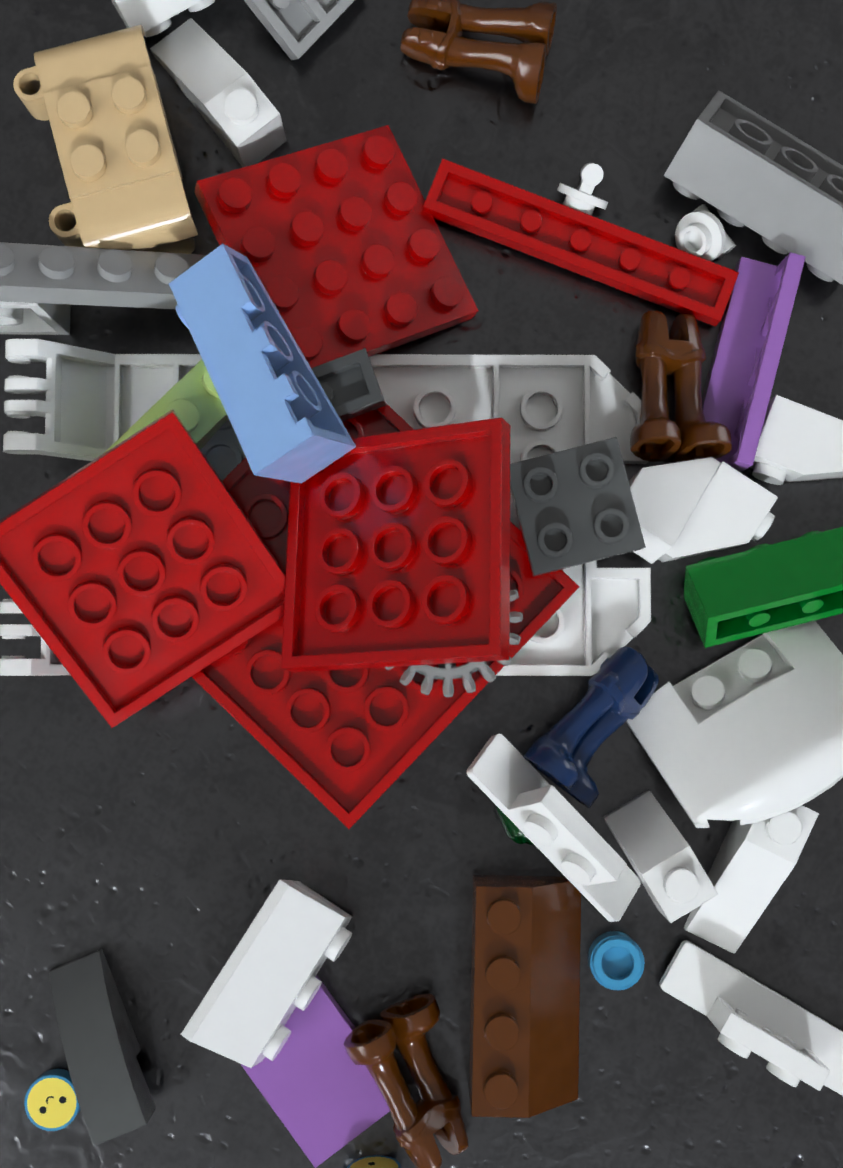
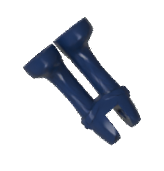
(613, 697)

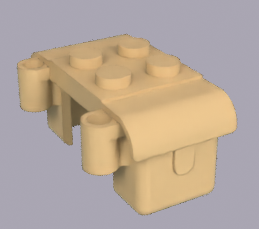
(110, 145)

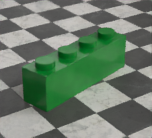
(766, 587)

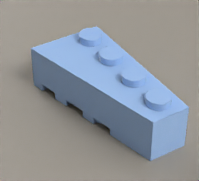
(258, 369)

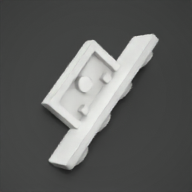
(554, 827)
(757, 1019)

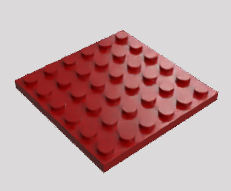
(360, 727)

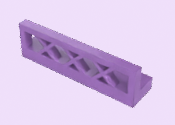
(750, 352)

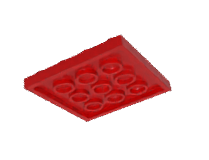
(341, 245)
(402, 552)
(140, 569)

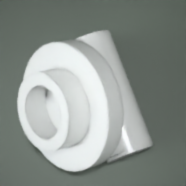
(582, 198)
(703, 235)

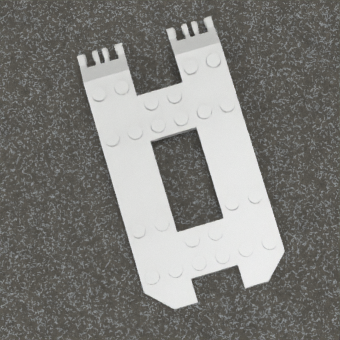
(544, 398)

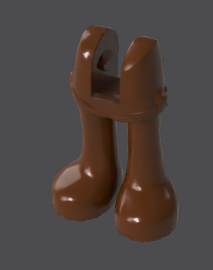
(441, 43)
(682, 358)
(438, 1109)

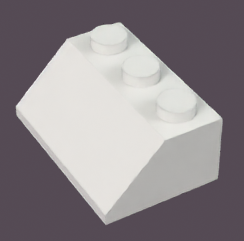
(270, 975)

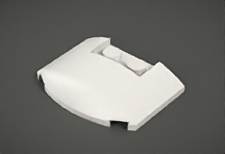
(751, 728)

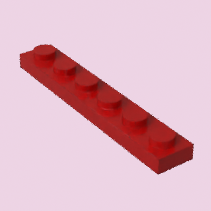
(580, 242)

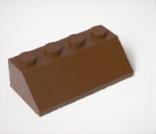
(524, 995)

